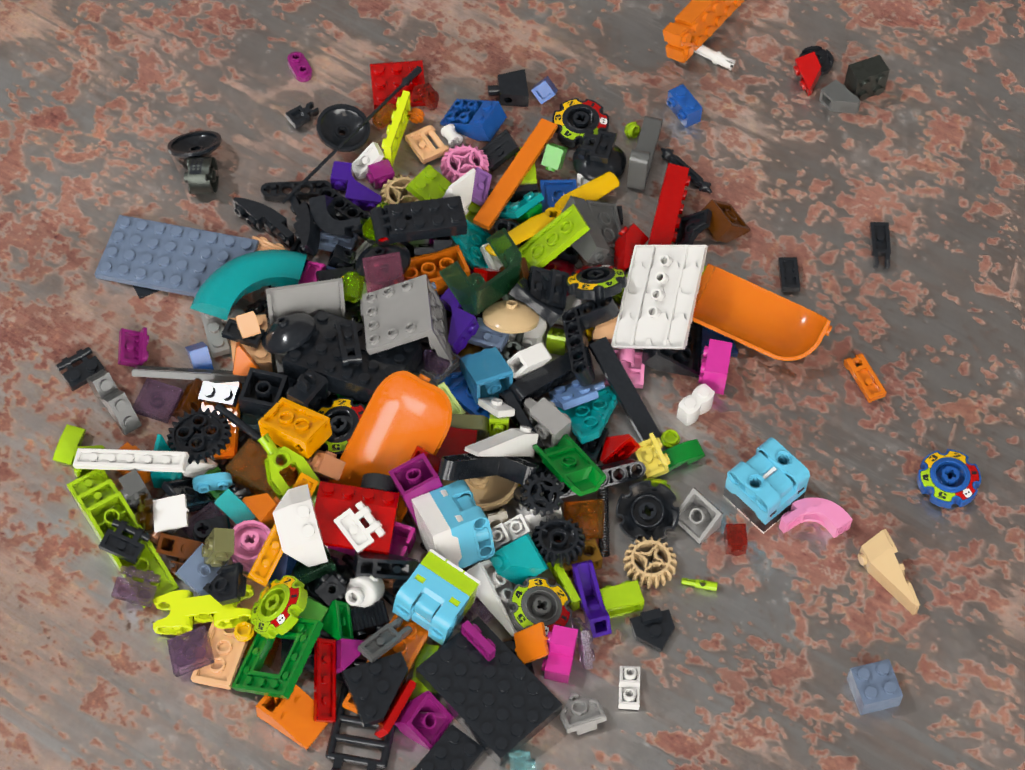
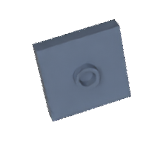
(196, 573)

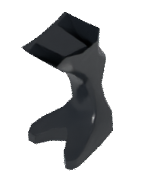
(521, 293)

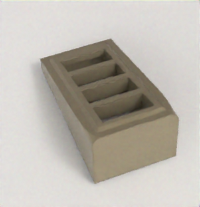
(496, 516)

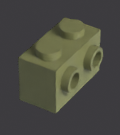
(218, 547)

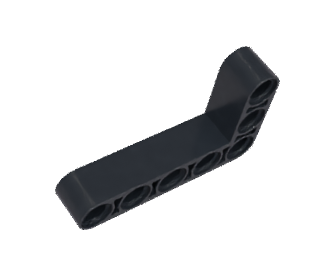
(575, 324)
(470, 466)

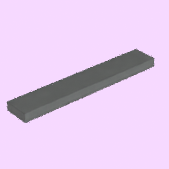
(187, 374)

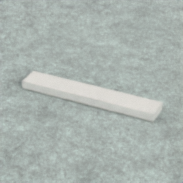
(131, 459)

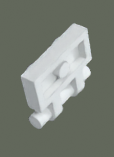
(354, 530)

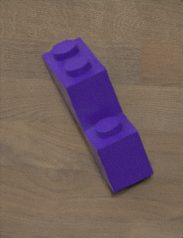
(360, 195)
(462, 324)
(591, 601)

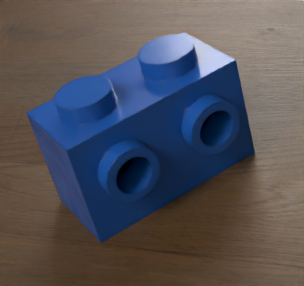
(684, 105)

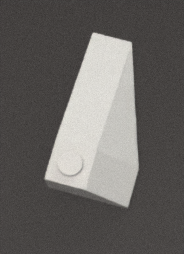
(509, 443)
(494, 592)

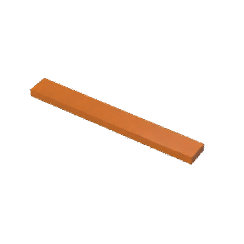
(515, 174)

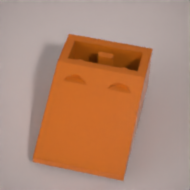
(292, 716)

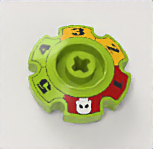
(279, 607)

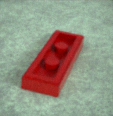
(395, 708)

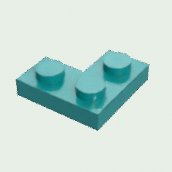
(517, 209)

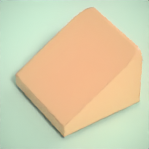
(248, 324)

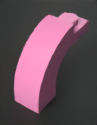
(818, 510)

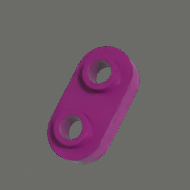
(298, 63)

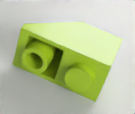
(498, 425)

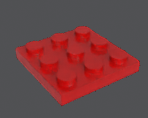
(389, 76)

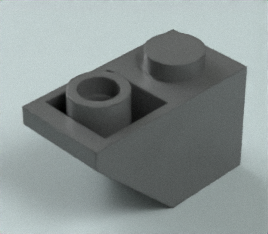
(839, 98)

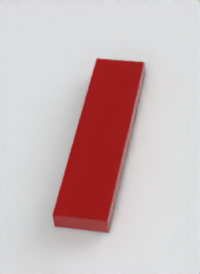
(325, 680)

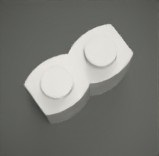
(695, 404)

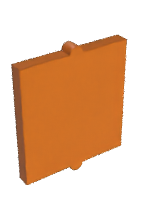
(531, 643)

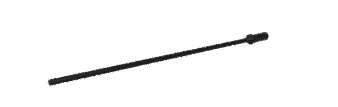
(405, 82)

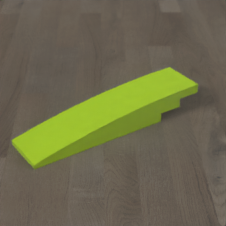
(101, 505)

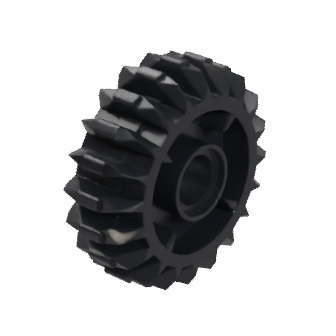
(563, 530)

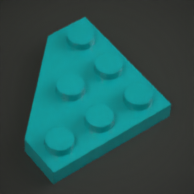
(471, 243)
(591, 417)

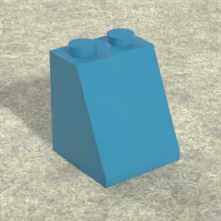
(486, 373)

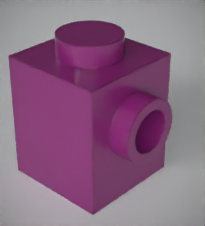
(380, 173)

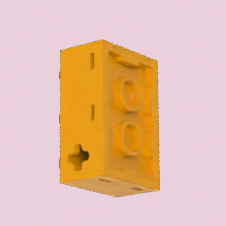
(296, 427)

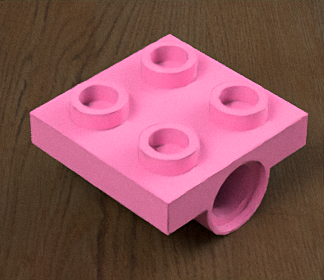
(633, 366)

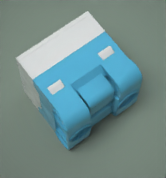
(454, 524)

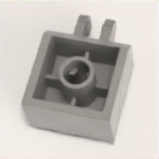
(547, 421)

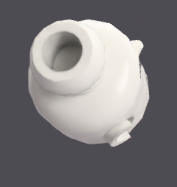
(364, 591)

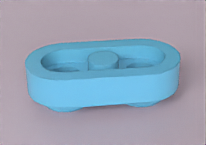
(212, 482)

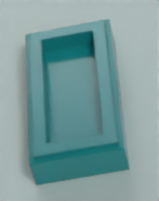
(234, 507)

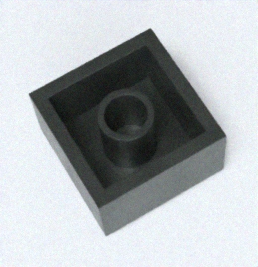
(867, 77)

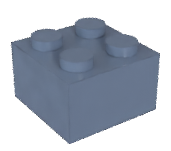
(874, 687)

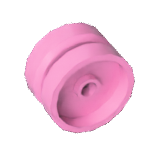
(248, 541)

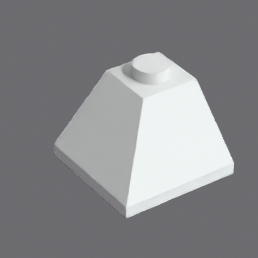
(464, 188)

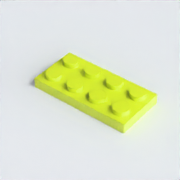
(397, 128)

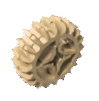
(396, 190)
(642, 553)

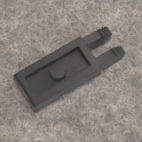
(383, 640)

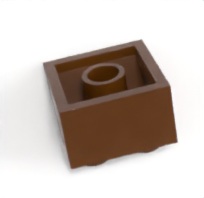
(725, 222)

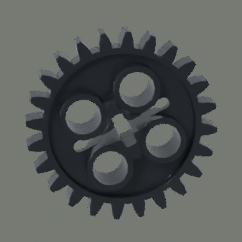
(200, 434)

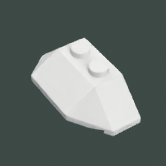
(299, 527)

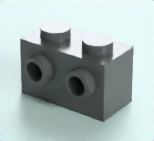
(132, 488)

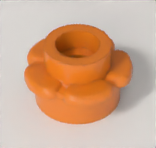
(416, 115)

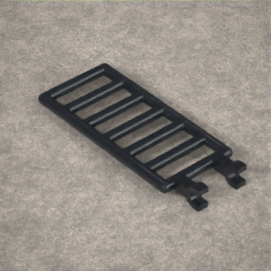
(335, 736)

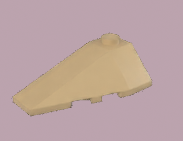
(881, 563)

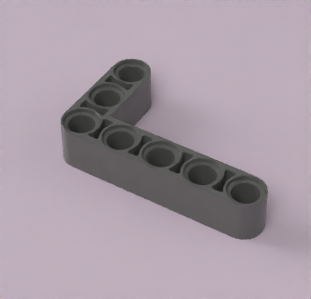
(642, 156)

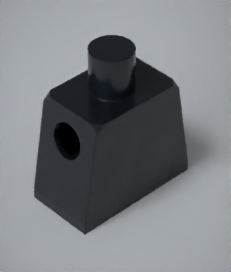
(511, 89)

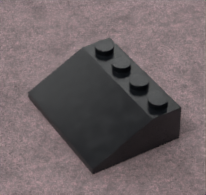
(681, 361)

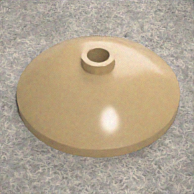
(510, 317)

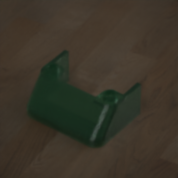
(473, 291)

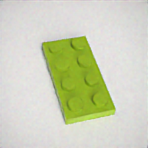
(432, 185)
(554, 238)

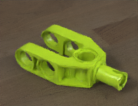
(290, 458)

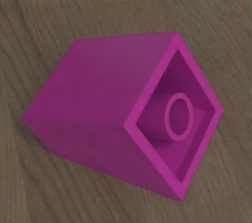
(415, 479)

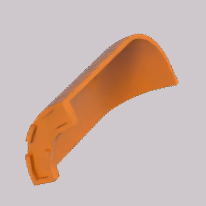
(757, 316)
(399, 417)

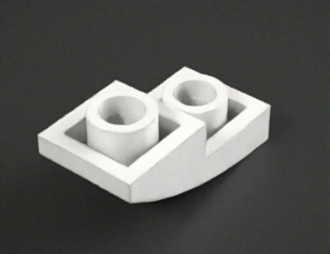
(510, 531)
(629, 687)

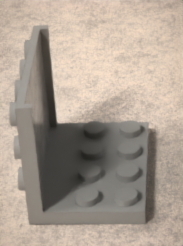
(305, 299)
(405, 315)

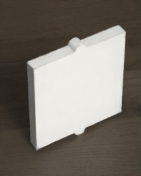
(170, 513)

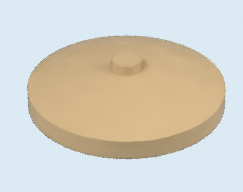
(489, 491)

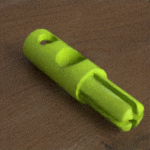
(709, 585)

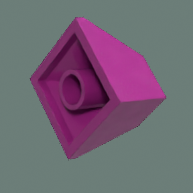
(424, 720)

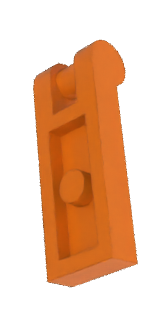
(865, 377)

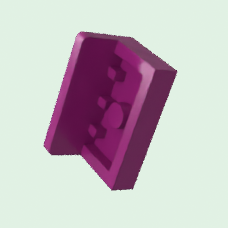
(133, 347)

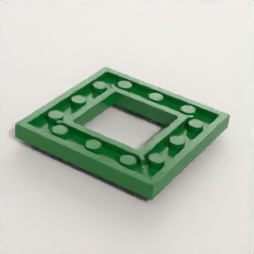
(278, 685)

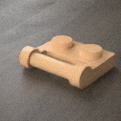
(423, 147)

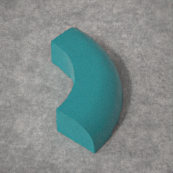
(246, 275)

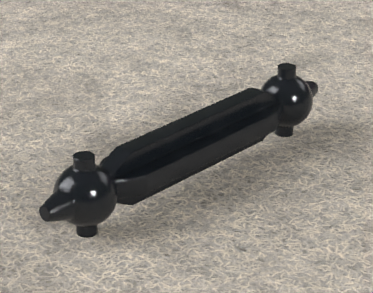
(695, 178)

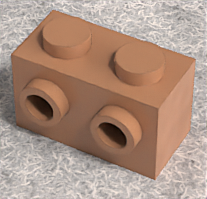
(326, 465)

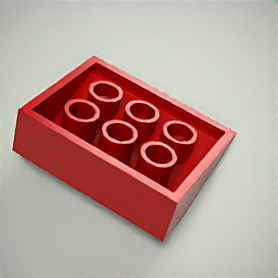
(335, 499)

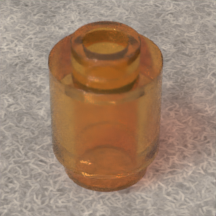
(383, 116)

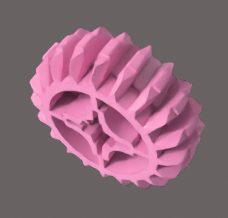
(462, 160)

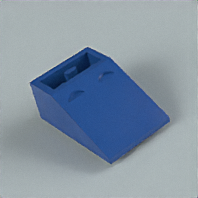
(475, 118)

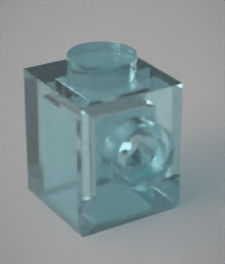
(521, 761)

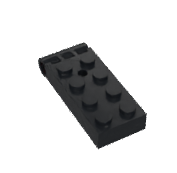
(418, 220)

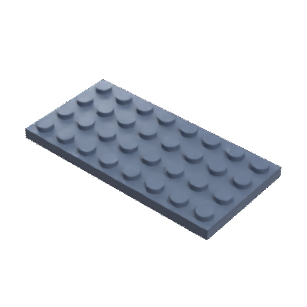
(167, 255)

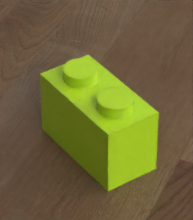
(622, 598)

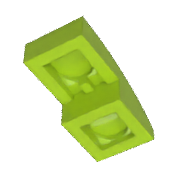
(70, 438)

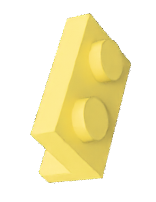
(652, 457)

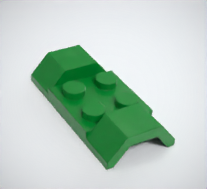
(572, 466)

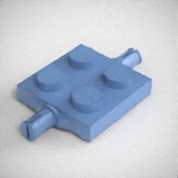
(574, 394)

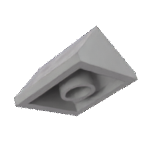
(699, 516)

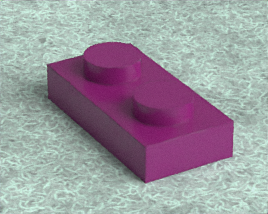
(474, 636)

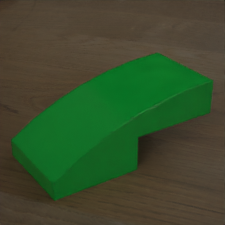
(685, 452)

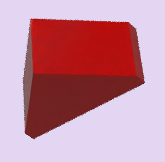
(618, 448)

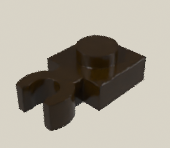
(144, 513)

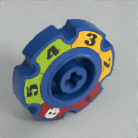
(948, 478)

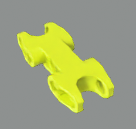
(191, 610)

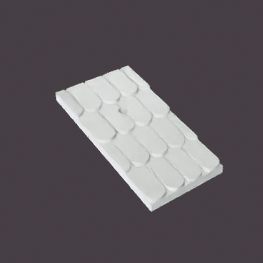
(659, 310)

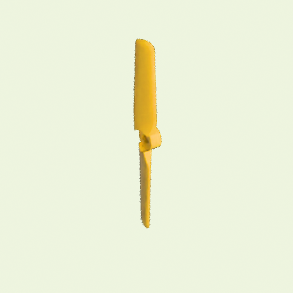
(592, 191)

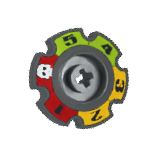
(537, 594)

